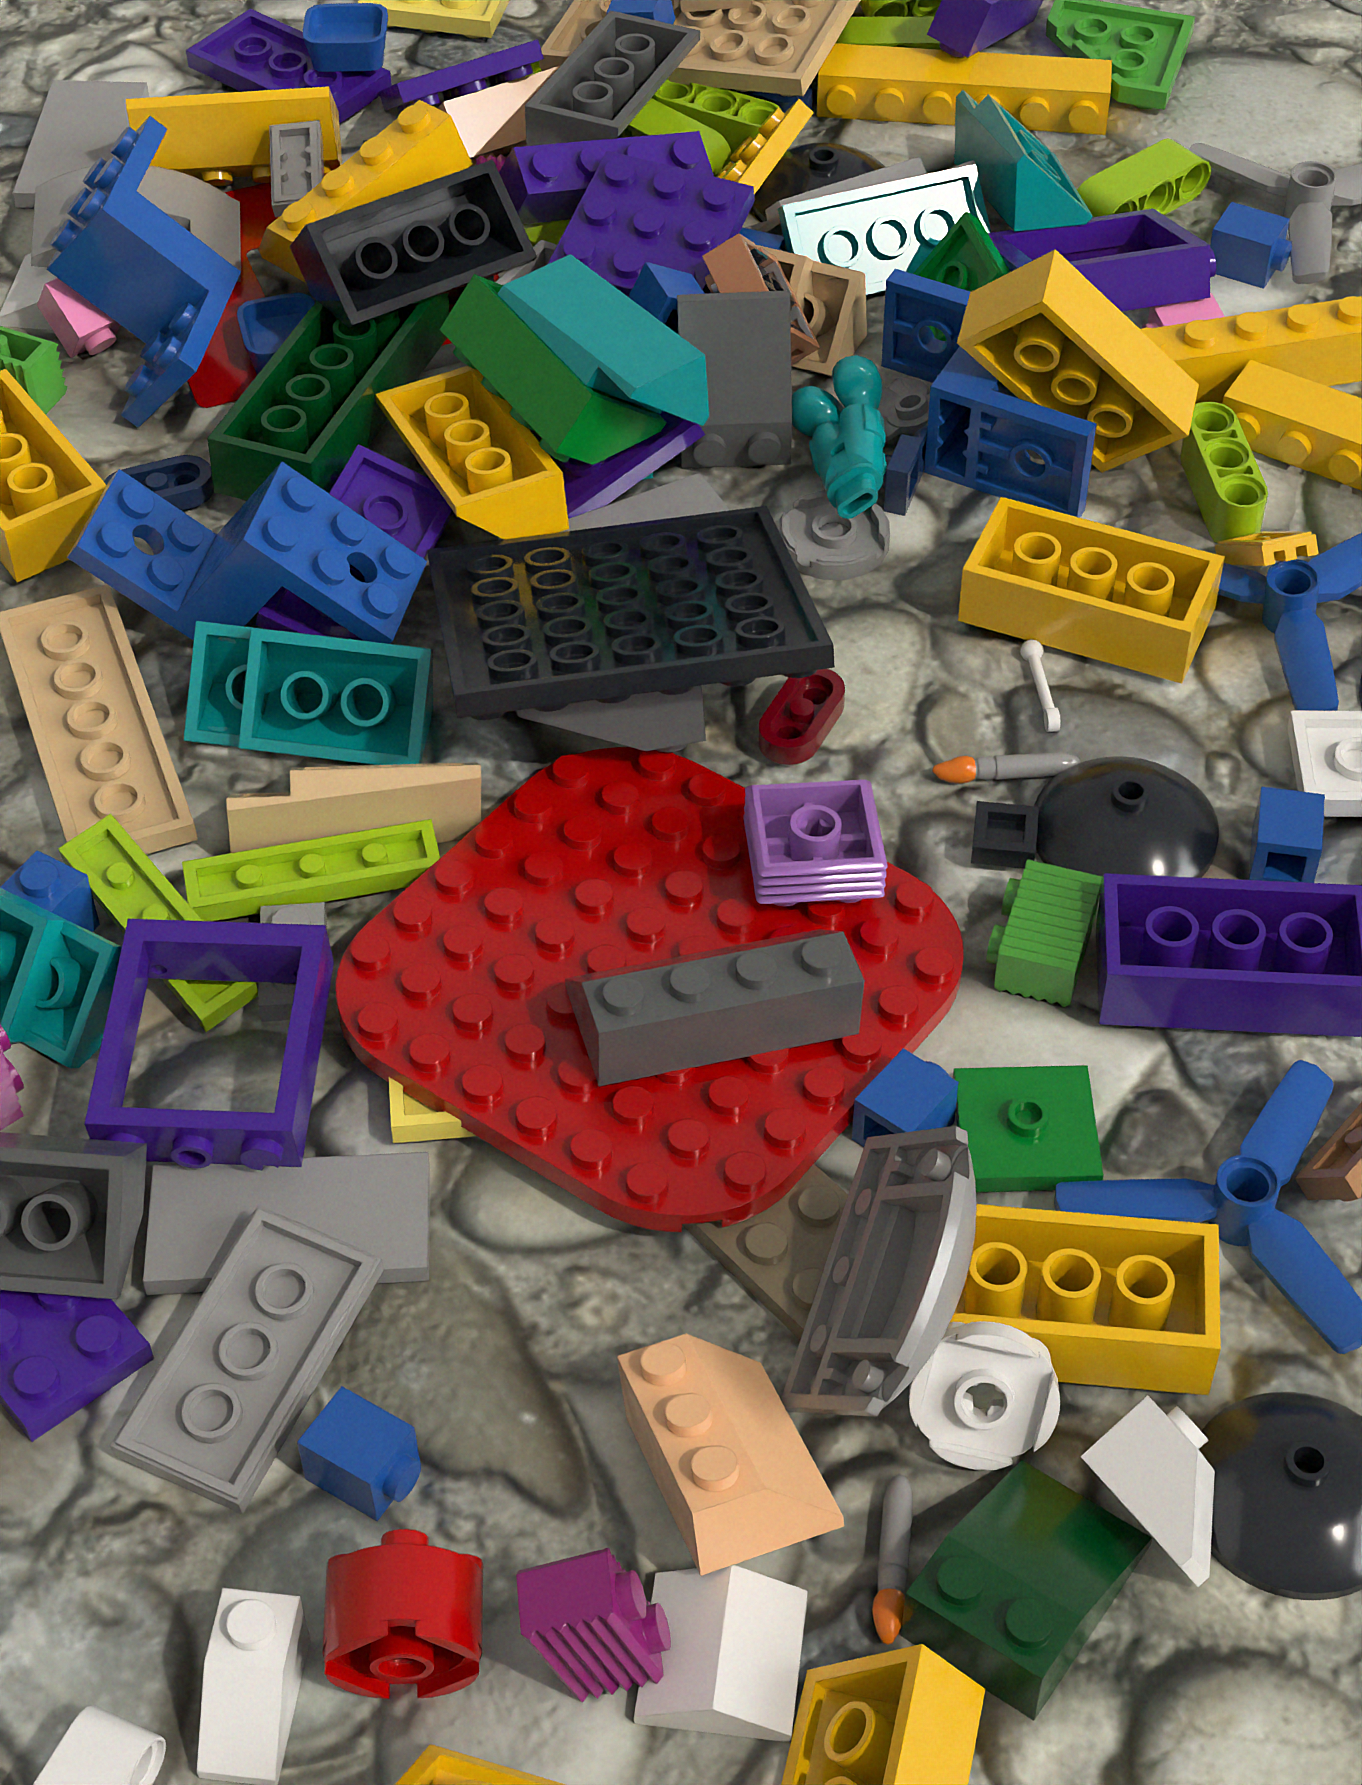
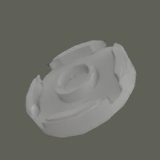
(830, 545)

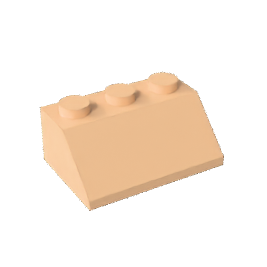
(495, 117)
(723, 1451)

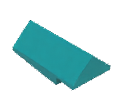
(1015, 168)
(610, 339)
(309, 695)
(53, 981)

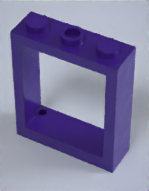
(1128, 256)
(215, 953)

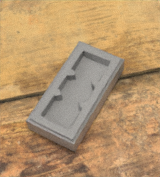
(294, 162)

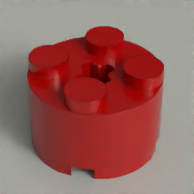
(403, 1617)

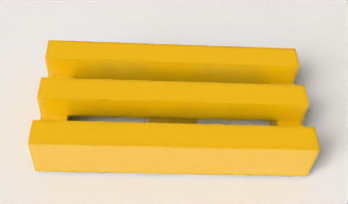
(1267, 547)

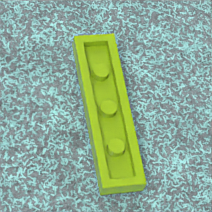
(310, 870)
(134, 888)

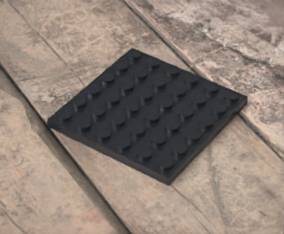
(623, 612)

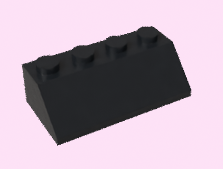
(412, 245)

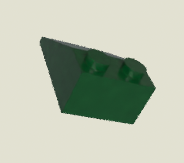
(1022, 1586)

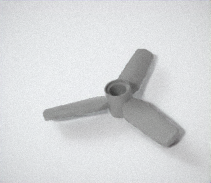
(1309, 198)

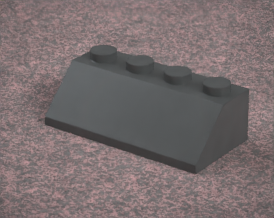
(607, 80)
(717, 1005)
(68, 1213)

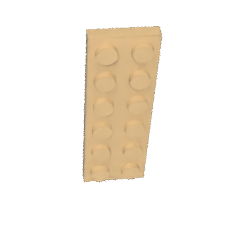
(94, 719)

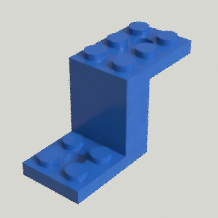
(143, 270)
(975, 422)
(279, 537)

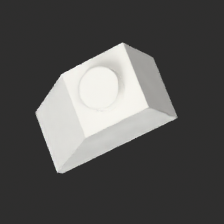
(1163, 1481)
(251, 1686)

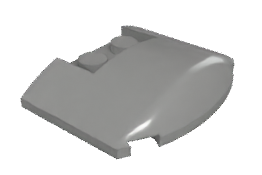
(186, 199)
(888, 1274)

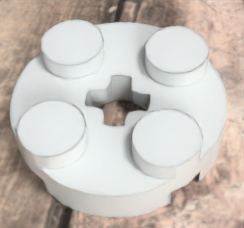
(1009, 1426)

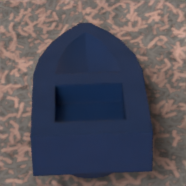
(904, 471)

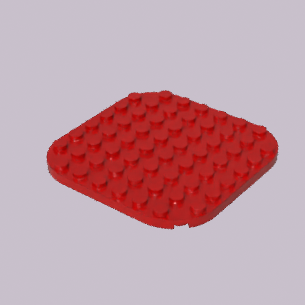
(601, 871)

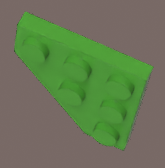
(1140, 41)

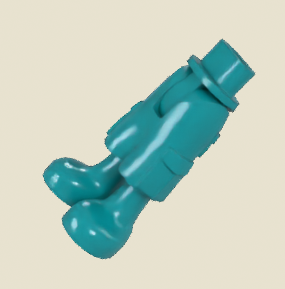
(846, 440)

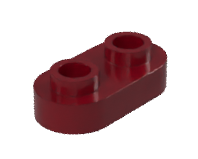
(793, 725)

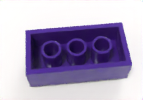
(1230, 954)

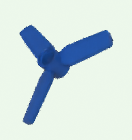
(1289, 611)
(1274, 1239)

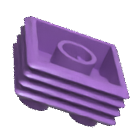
(814, 842)

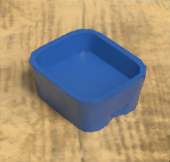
(346, 36)
(269, 322)

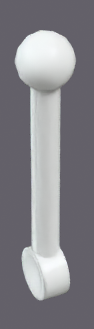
(1032, 652)

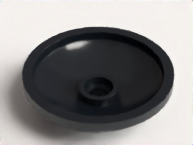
(810, 168)
(1126, 820)
(1270, 1519)

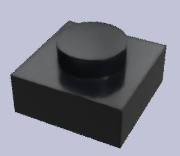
(1004, 834)

